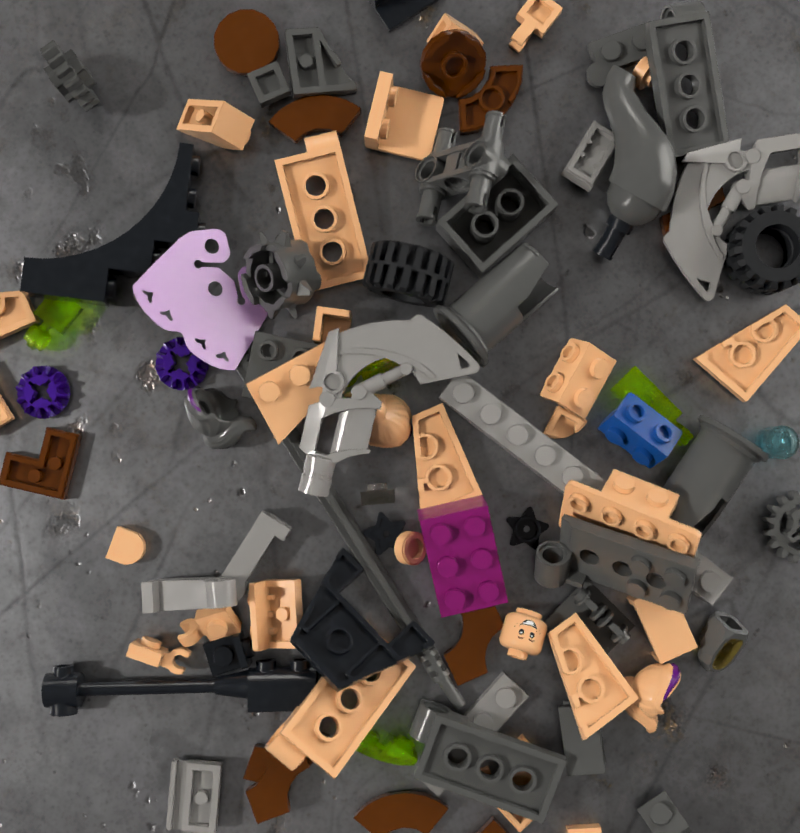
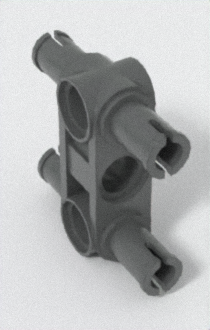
(462, 169)

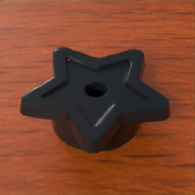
(376, 532)
(532, 536)

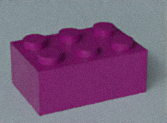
(462, 556)

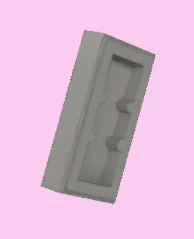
(590, 156)

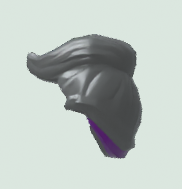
(216, 417)

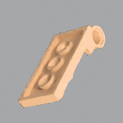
(325, 161)
(301, 732)

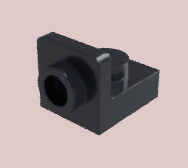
(229, 653)

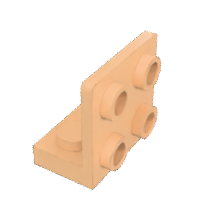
(402, 120)

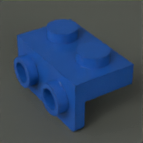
(640, 431)

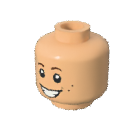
(523, 633)

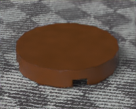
(246, 41)
(453, 63)

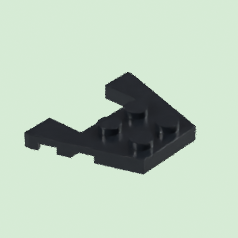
(341, 640)

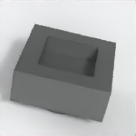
(269, 84)

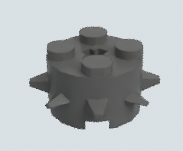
(280, 274)

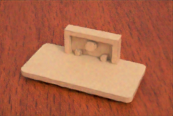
(631, 509)

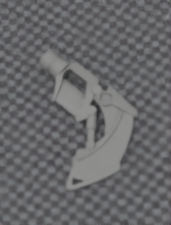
(692, 236)
(413, 343)

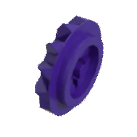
(179, 379)
(58, 391)

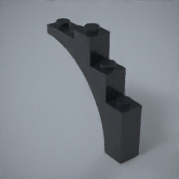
(88, 275)

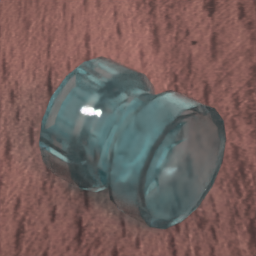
(784, 441)

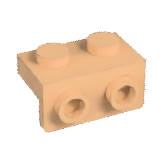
(578, 377)
(274, 612)

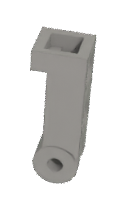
(253, 549)
(188, 593)

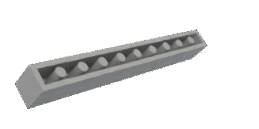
(548, 459)

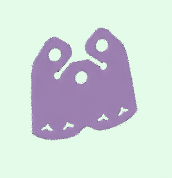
(195, 312)

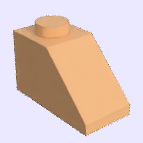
(216, 123)

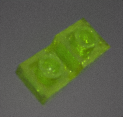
(393, 750)

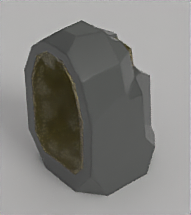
(721, 641)

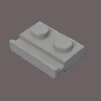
(194, 795)

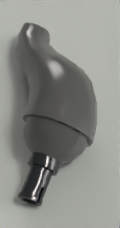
(643, 163)

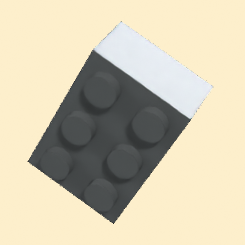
(512, 213)

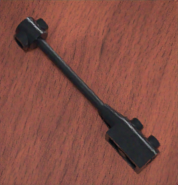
(264, 687)

